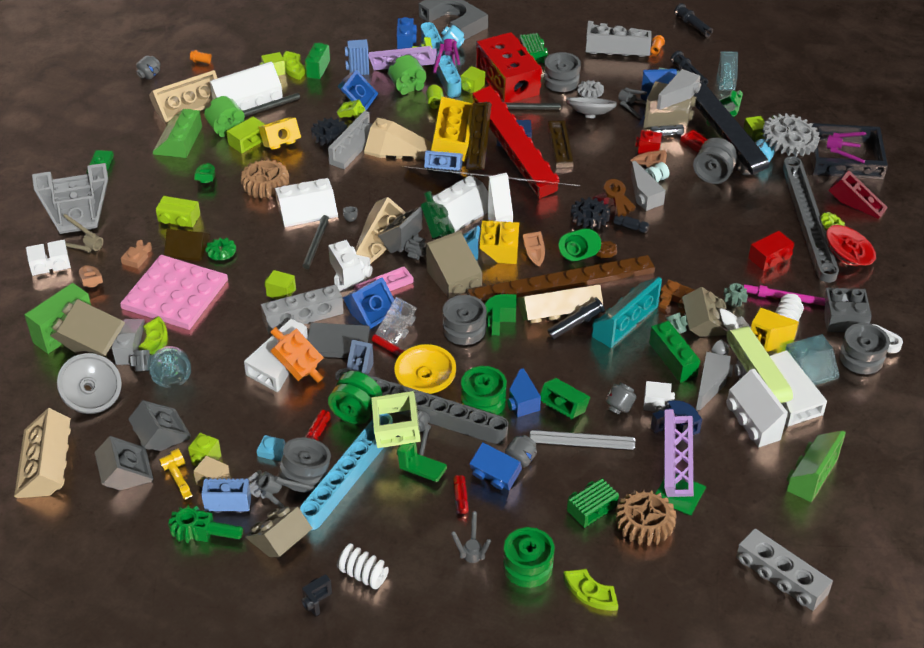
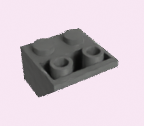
(845, 308)

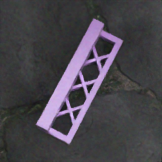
(384, 59)
(671, 451)

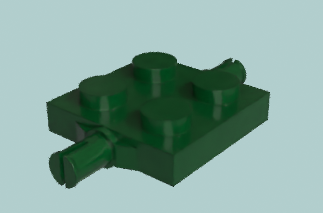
(436, 217)

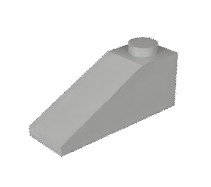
(681, 88)
(646, 189)
(128, 341)
(714, 377)

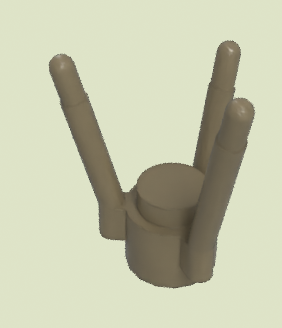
(91, 241)

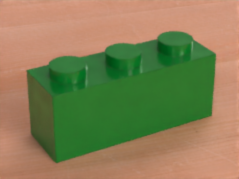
(674, 351)

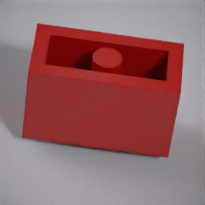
(771, 250)

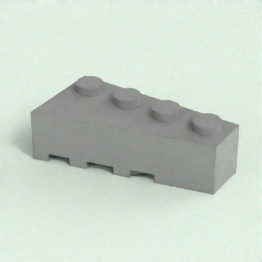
(617, 40)

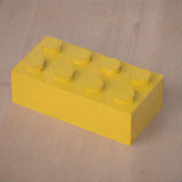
(452, 126)

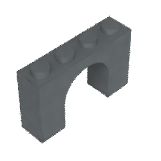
(470, 21)

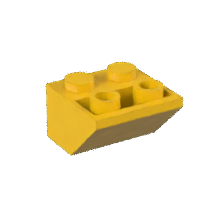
(500, 240)
(774, 330)

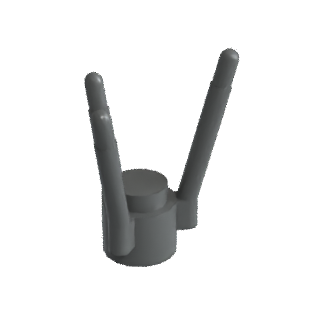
(627, 97)
(423, 419)
(272, 484)
(472, 548)

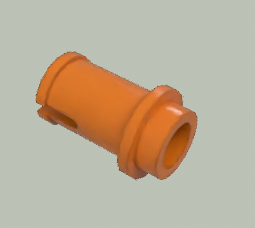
(658, 42)
(200, 57)

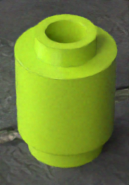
(434, 95)

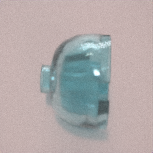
(169, 366)

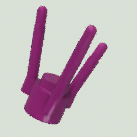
(450, 48)
(835, 142)

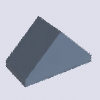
(360, 357)

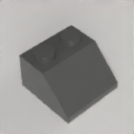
(401, 229)
(158, 426)
(122, 464)

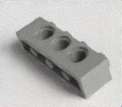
(303, 307)
(784, 569)

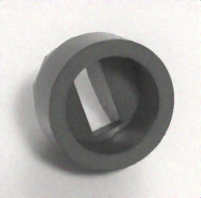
(350, 213)

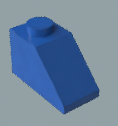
(523, 395)

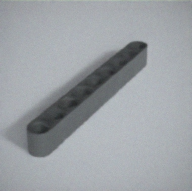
(449, 413)

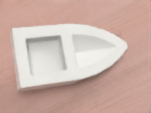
(731, 321)

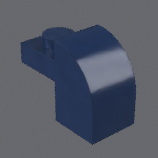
(680, 409)

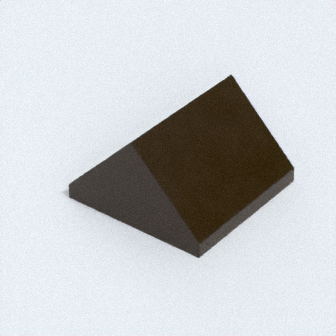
(185, 244)

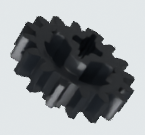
(327, 130)
(590, 213)

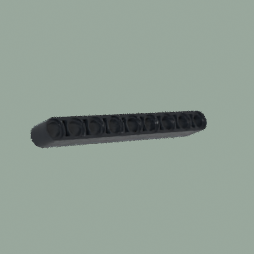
(730, 130)

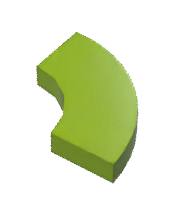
(293, 66)
(156, 335)
(590, 591)

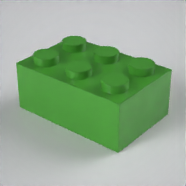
(44, 315)

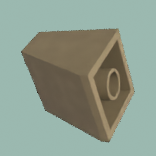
(672, 115)
(453, 265)
(86, 328)

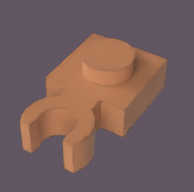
(136, 256)

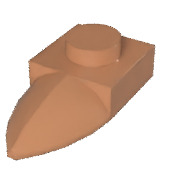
(650, 158)
(534, 247)
(90, 276)

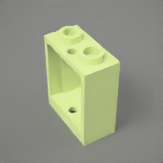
(408, 431)

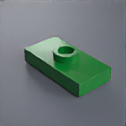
(102, 157)

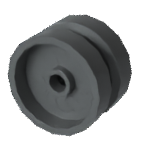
(562, 72)
(715, 160)
(464, 319)
(864, 348)
(304, 462)

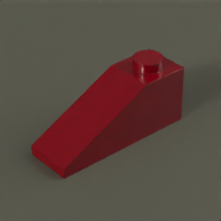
(855, 194)

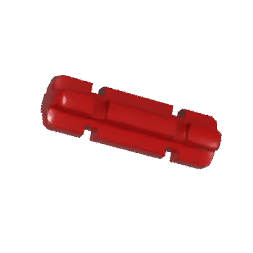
(318, 425)
(460, 494)

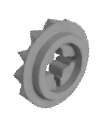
(590, 89)

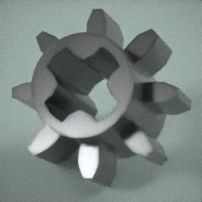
(416, 247)
(141, 360)

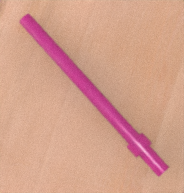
(764, 291)

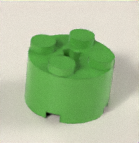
(407, 74)
(223, 115)

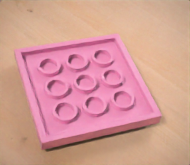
(174, 291)

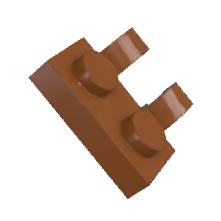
(674, 292)

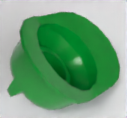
(579, 244)

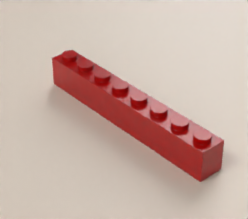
(517, 144)

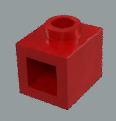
(648, 141)

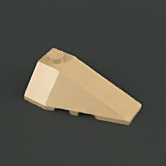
(394, 140)
(380, 216)

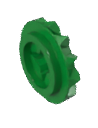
(214, 252)

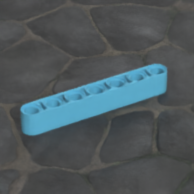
(446, 69)
(343, 475)

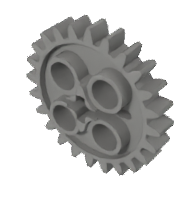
(791, 135)

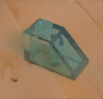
(727, 71)

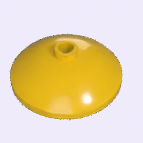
(425, 368)

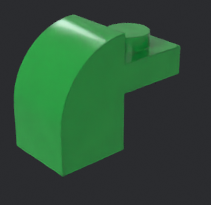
(500, 309)

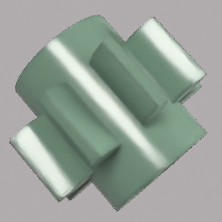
(735, 295)
(678, 322)

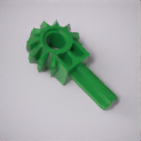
(199, 525)

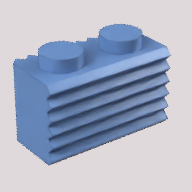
(357, 56)
(443, 160)
(226, 495)

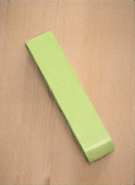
(754, 356)

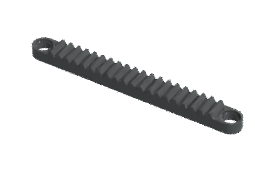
(810, 219)

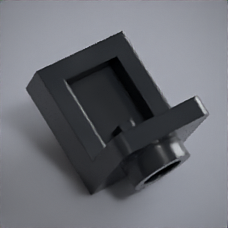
(314, 592)

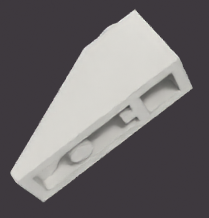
(499, 199)

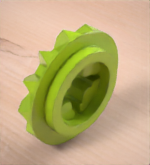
(829, 219)

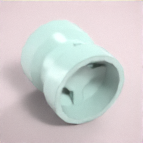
(658, 172)

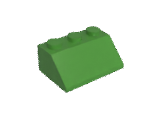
(179, 134)
(815, 465)

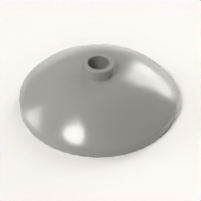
(590, 106)
(92, 371)

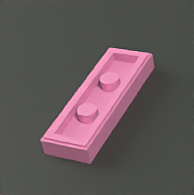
(393, 279)

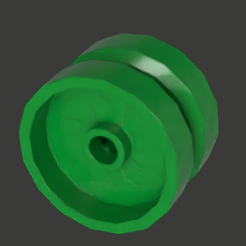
(484, 389)
(353, 397)
(528, 557)

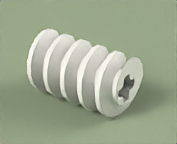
(790, 306)
(362, 568)

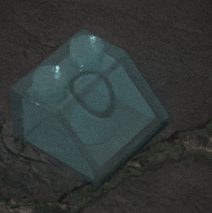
(815, 358)

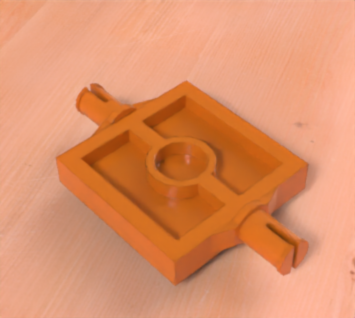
(297, 354)

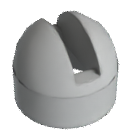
(720, 348)

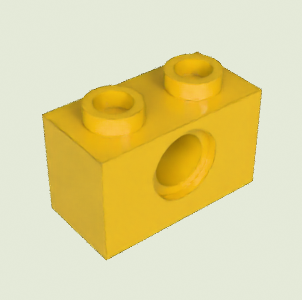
(270, 131)

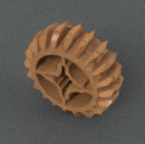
(263, 177)
(632, 512)

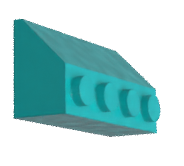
(627, 312)

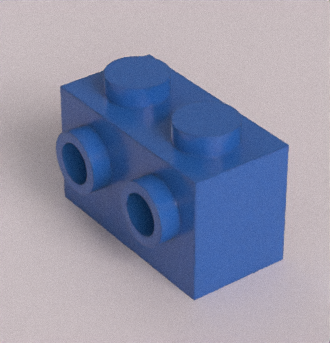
(406, 33)
(495, 467)

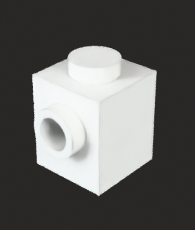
(657, 396)

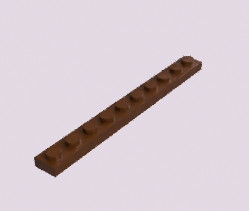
(568, 279)

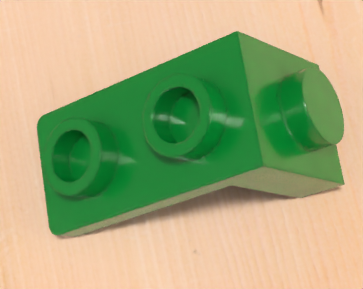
(419, 464)

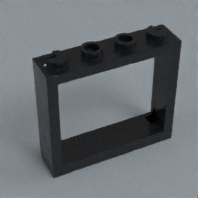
(837, 167)

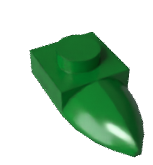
(205, 173)

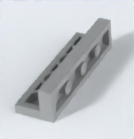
(350, 142)

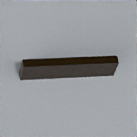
(478, 136)
(560, 144)

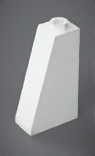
(265, 366)
(807, 399)

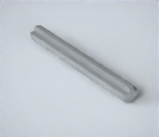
(581, 439)

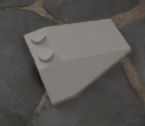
(76, 196)

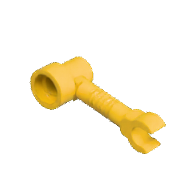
(172, 463)

